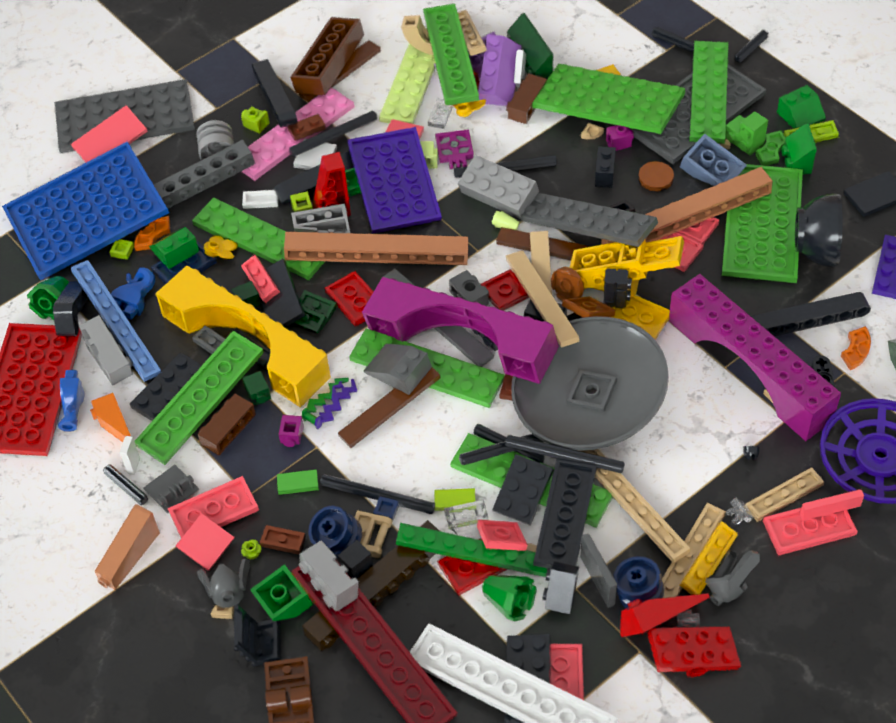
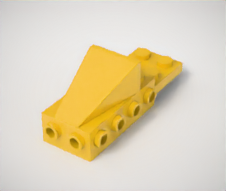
(649, 256)

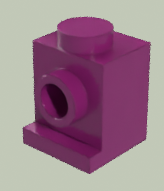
(291, 430)

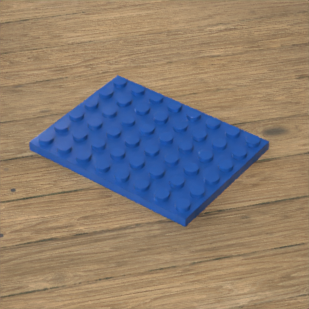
(84, 210)

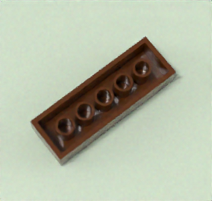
(327, 56)

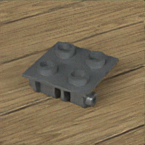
(171, 488)

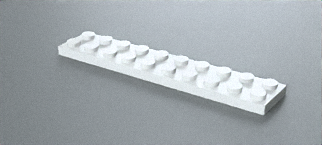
(500, 682)

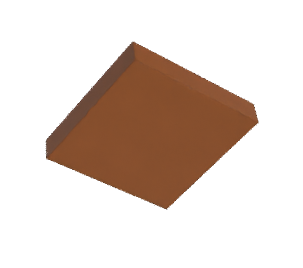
(588, 307)

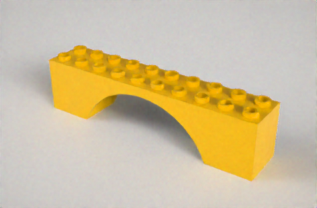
(294, 364)

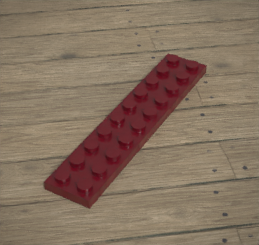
(383, 657)

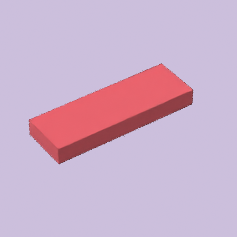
(261, 279)
(831, 504)

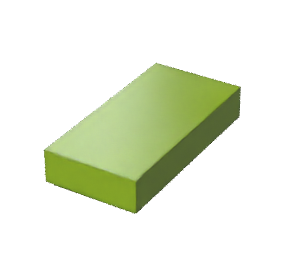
(453, 497)

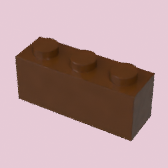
(520, 106)
(226, 424)

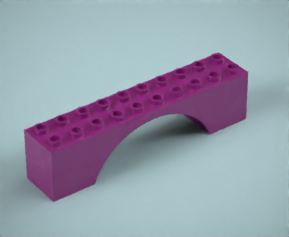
(406, 310)
(797, 391)

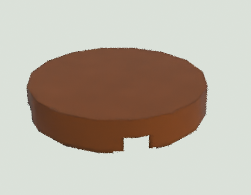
(656, 176)
(567, 283)

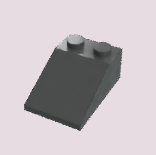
(399, 366)

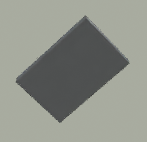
(598, 570)

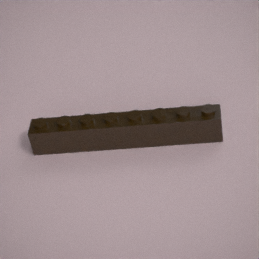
(375, 585)

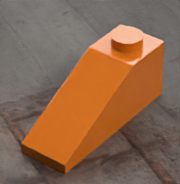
(110, 416)

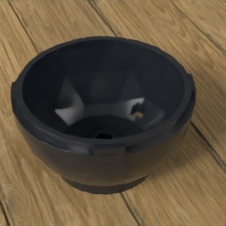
(820, 230)

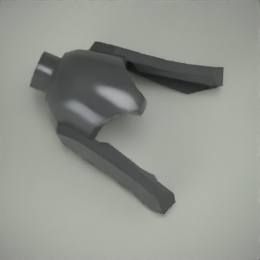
(226, 586)
(729, 586)

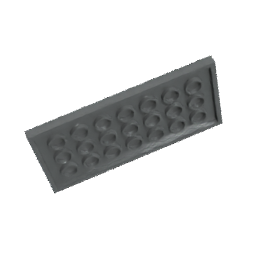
(159, 107)
(674, 140)

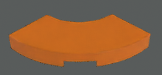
(151, 233)
(859, 348)

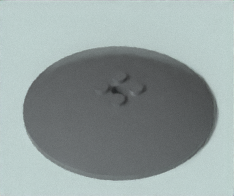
(616, 361)

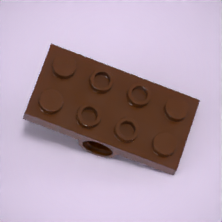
(289, 691)

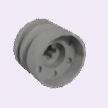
(213, 137)

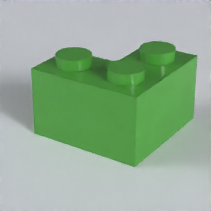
(747, 132)

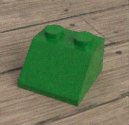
(801, 107)
(800, 150)
(175, 247)
(281, 595)

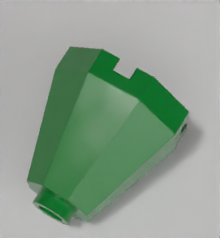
(44, 296)
(510, 594)

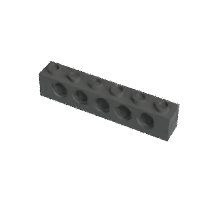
(205, 174)

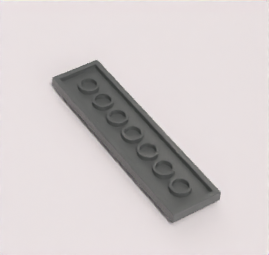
(589, 219)

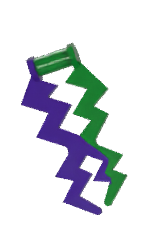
(334, 396)

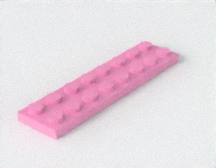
(275, 144)

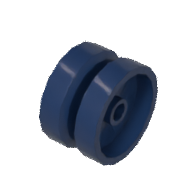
(334, 529)
(638, 580)

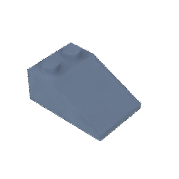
(711, 162)

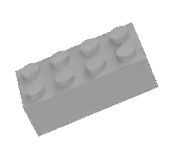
(498, 186)

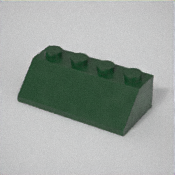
(538, 54)

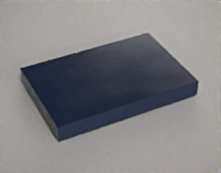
(198, 261)

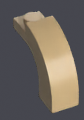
(416, 33)

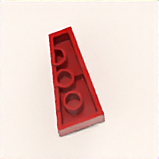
(331, 183)

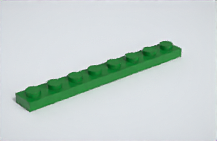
(466, 549)

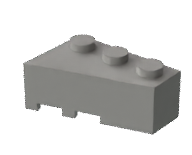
(322, 220)
(105, 350)
(328, 576)

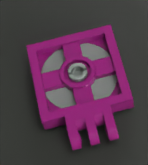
(454, 147)

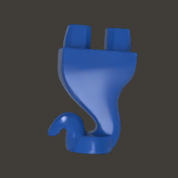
(131, 295)
(71, 397)

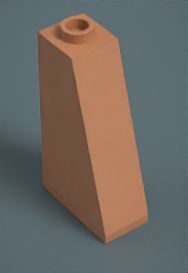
(127, 547)

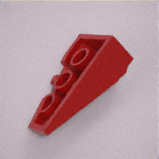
(647, 614)

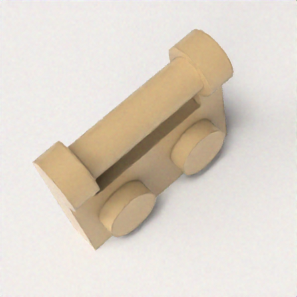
(368, 523)

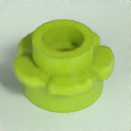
(253, 553)

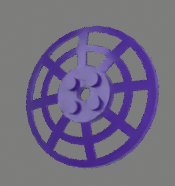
(865, 450)

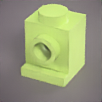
(430, 153)

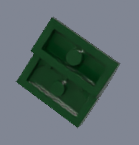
(316, 310)

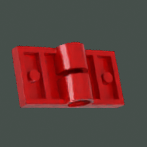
(693, 649)

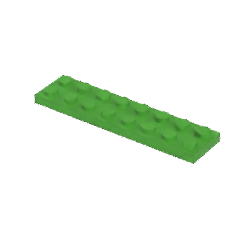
(450, 54)
(709, 91)
(251, 235)
(457, 376)
(198, 397)
(496, 468)

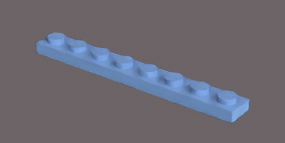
(116, 320)

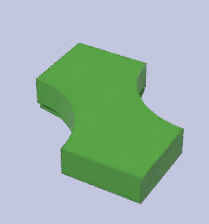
(769, 152)

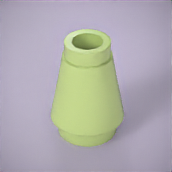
(504, 220)

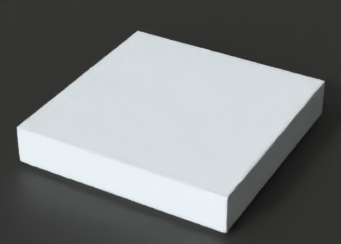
(313, 156)

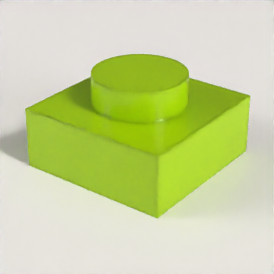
(121, 249)

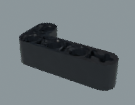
(67, 309)

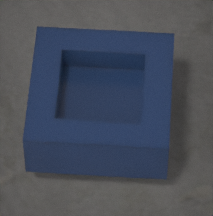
(386, 507)

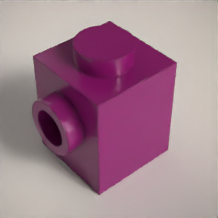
(619, 137)

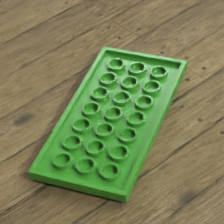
(609, 98)
(762, 232)

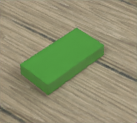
(297, 482)

